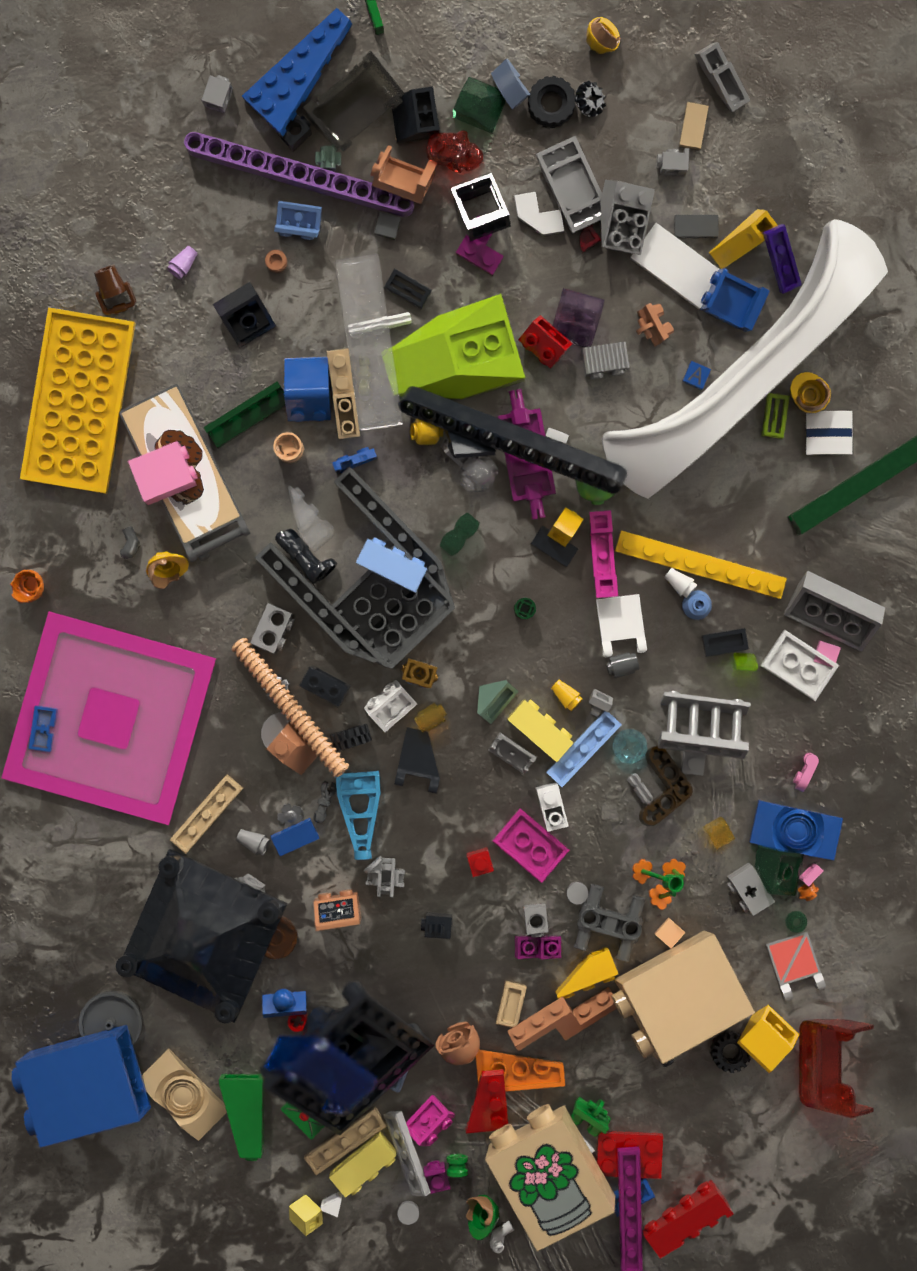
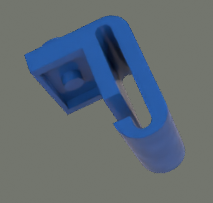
(307, 389)

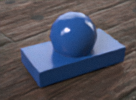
(284, 1003)

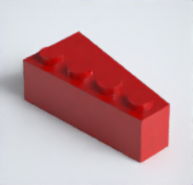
(687, 1219)

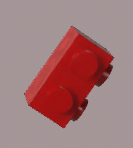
(545, 342)

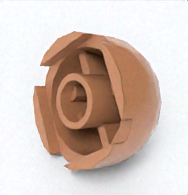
(459, 1044)

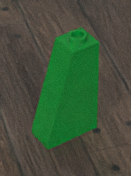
(245, 1109)

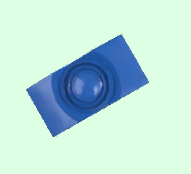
(796, 830)

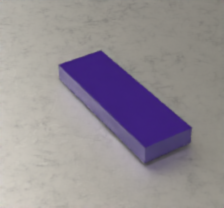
(782, 258)

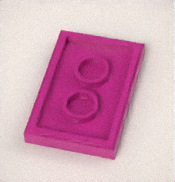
(530, 845)

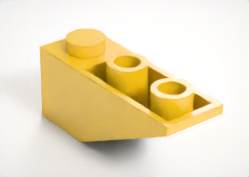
(743, 238)
(592, 969)

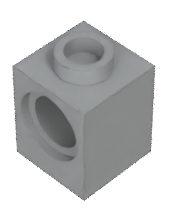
(217, 93)
(536, 910)

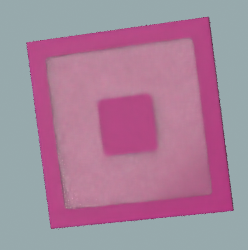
(119, 720)

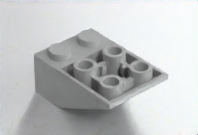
(625, 215)

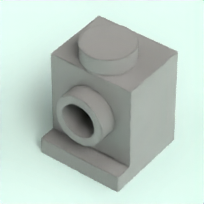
(673, 162)

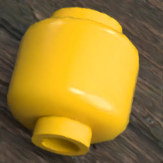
(425, 433)

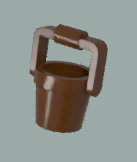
(111, 285)

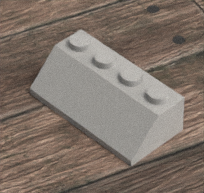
(835, 611)

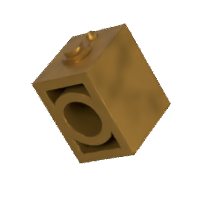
(410, 675)

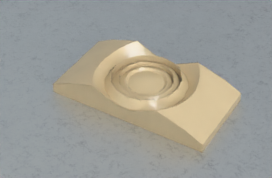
(183, 1095)

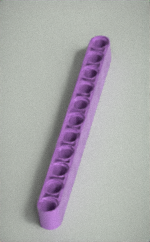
(291, 167)

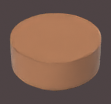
(276, 261)

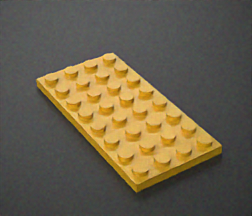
(77, 400)

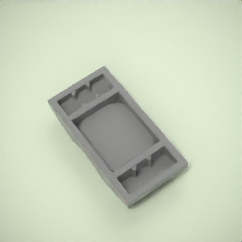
(572, 183)

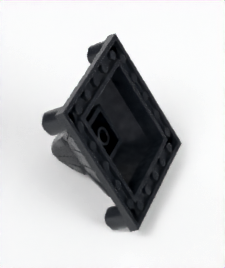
(202, 936)
(366, 1035)

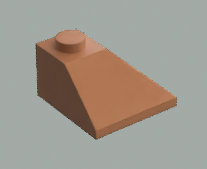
(292, 749)

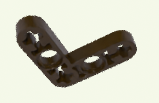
(671, 791)

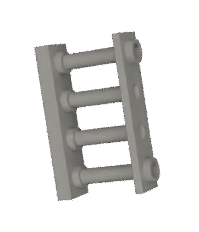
(705, 745)

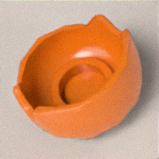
(27, 586)

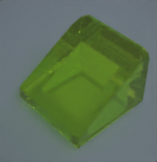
(745, 661)

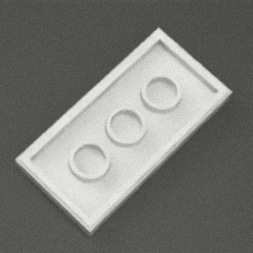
(675, 265)

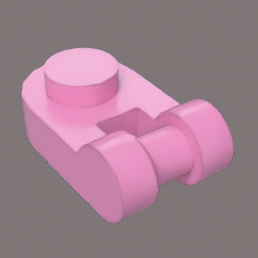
(803, 778)

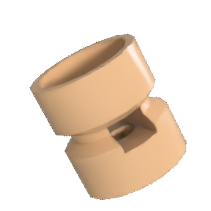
(288, 447)

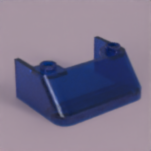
(324, 1069)

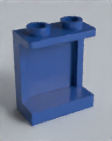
(733, 300)

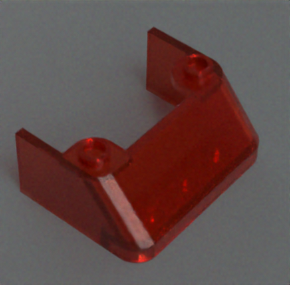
(822, 1066)

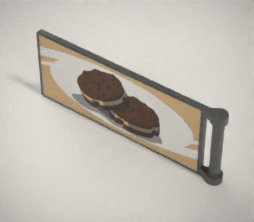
(199, 509)

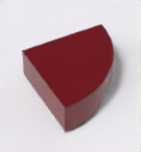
(588, 239)

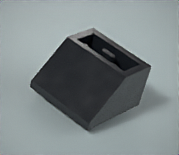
(416, 116)

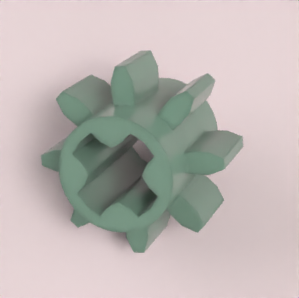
(328, 158)

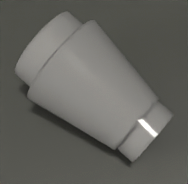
(253, 841)

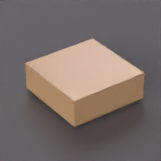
(669, 932)

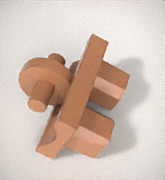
(651, 324)

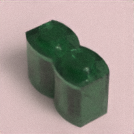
(463, 530)

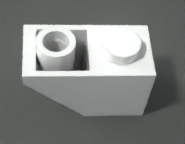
(551, 806)

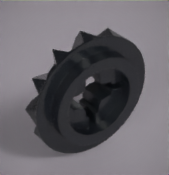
(586, 106)

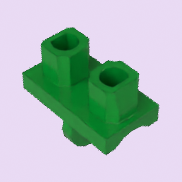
(591, 1113)

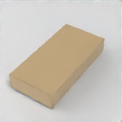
(693, 126)
(511, 1004)

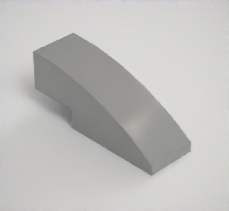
(722, 76)

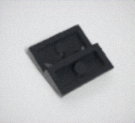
(464, 447)

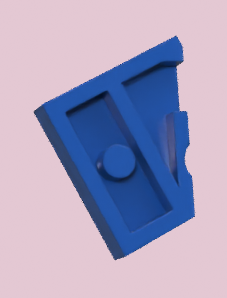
(363, 456)

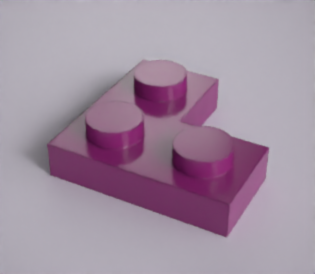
(479, 254)

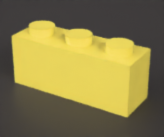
(541, 729)
(363, 1164)

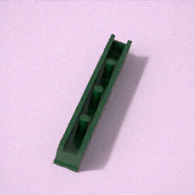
(854, 487)

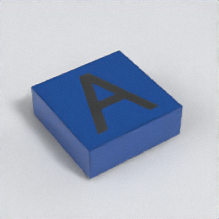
(696, 375)

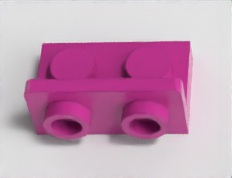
(429, 1121)

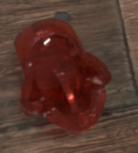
(454, 151)

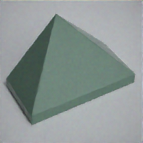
(494, 699)

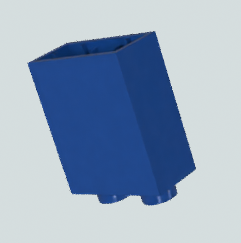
(81, 1086)

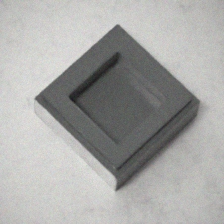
(387, 226)

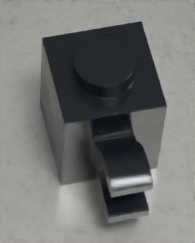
(437, 925)

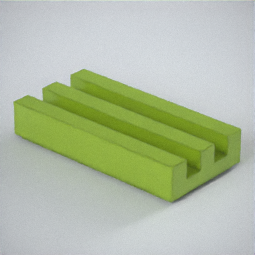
(772, 434)

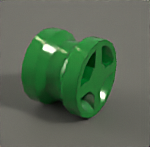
(457, 1165)

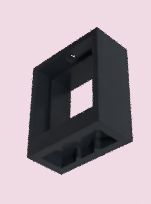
(485, 224)
(334, 688)

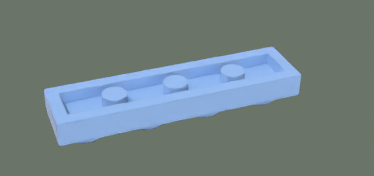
(583, 748)

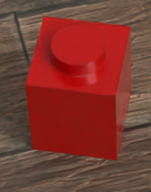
(480, 862)

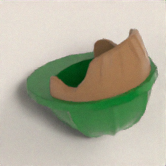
(482, 1216)

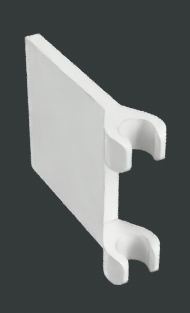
(620, 620)

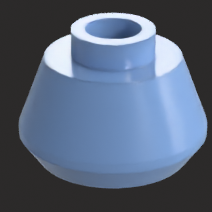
(693, 600)

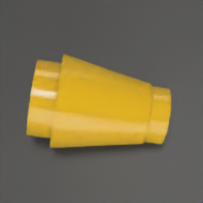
(568, 696)

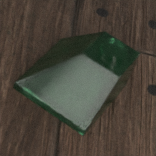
(479, 105)
(778, 870)

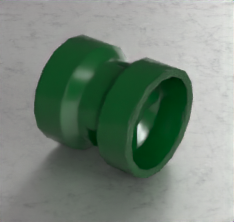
(524, 608)

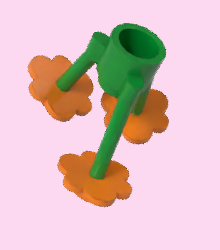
(671, 879)

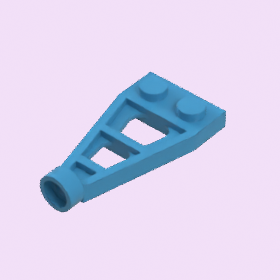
(359, 783)

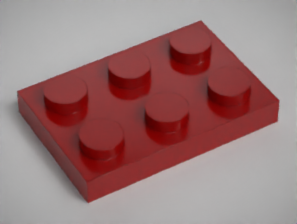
(650, 1152)

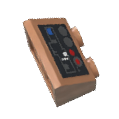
(337, 910)

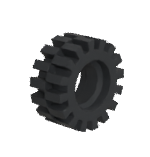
(351, 737)
(717, 1052)

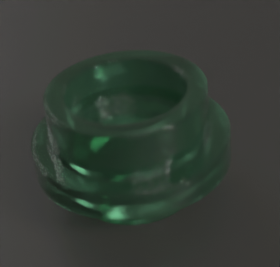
(791, 917)

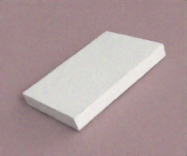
(794, 664)

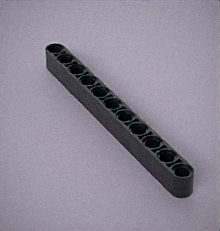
(513, 440)

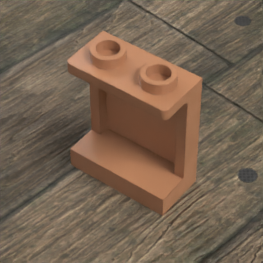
(401, 177)

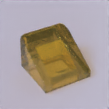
(719, 832)

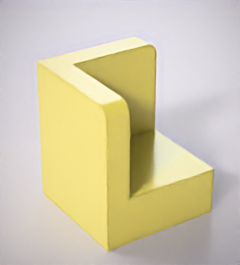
(305, 1215)

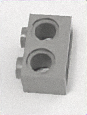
(267, 626)

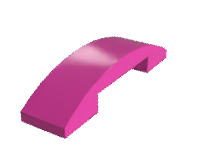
(603, 554)

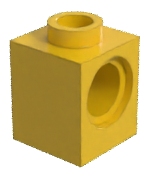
(565, 527)

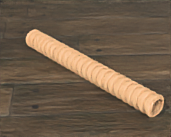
(290, 707)

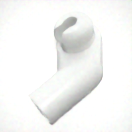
(498, 1236)

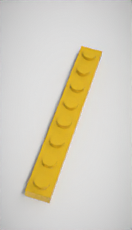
(700, 564)

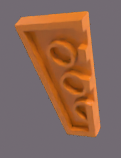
(522, 1071)

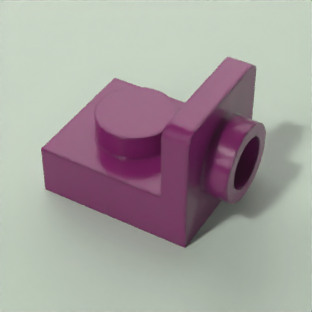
(436, 1176)

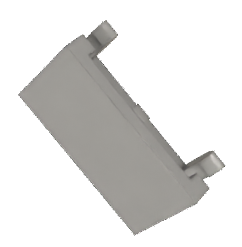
(512, 753)

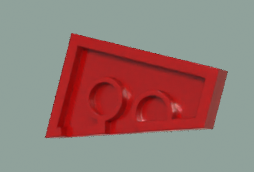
(490, 1104)

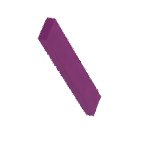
(630, 1209)

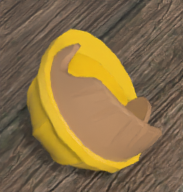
(602, 36)
(810, 392)
(165, 568)

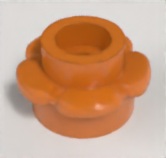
(808, 892)

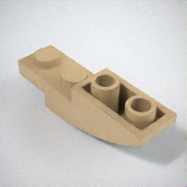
(343, 393)

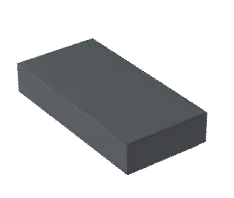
(696, 226)

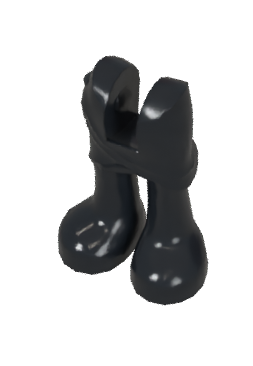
(299, 550)

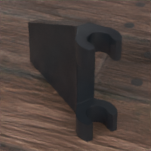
(418, 759)

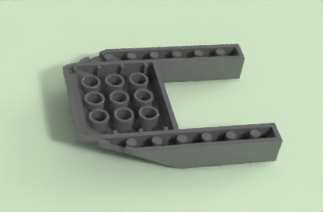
(375, 614)

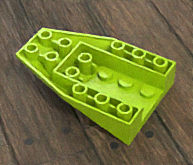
(461, 353)

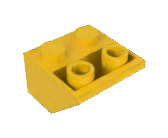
(768, 1038)

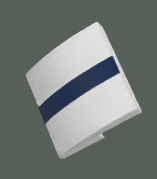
(829, 433)

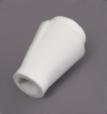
(680, 582)

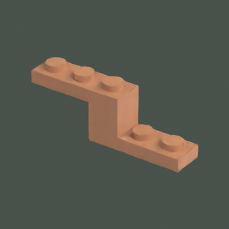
(563, 1018)

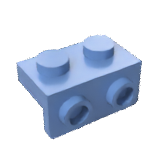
(298, 220)

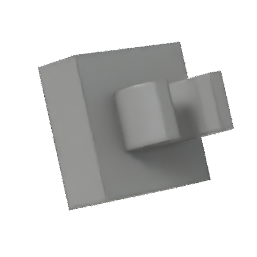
(599, 702)

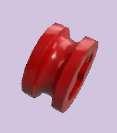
(300, 1027)

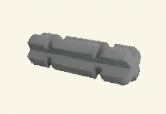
(640, 789)

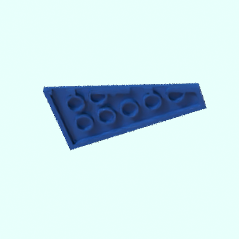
(295, 75)

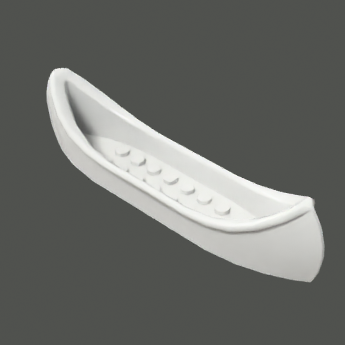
(837, 283)

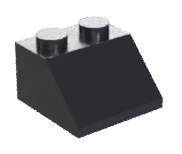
(244, 315)

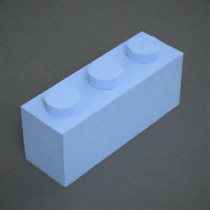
(392, 564)

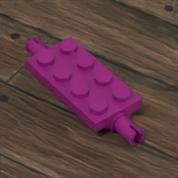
(525, 478)

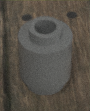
(622, 665)

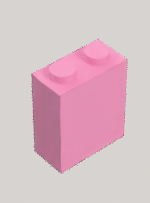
(163, 472)

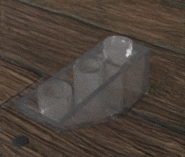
(309, 525)

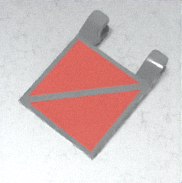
(794, 960)

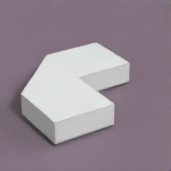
(528, 212)

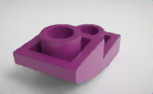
(538, 947)

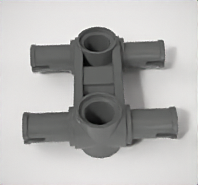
(610, 922)

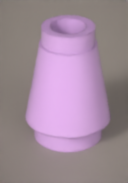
(182, 262)

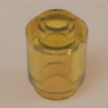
(430, 717)

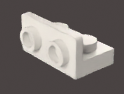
(390, 705)

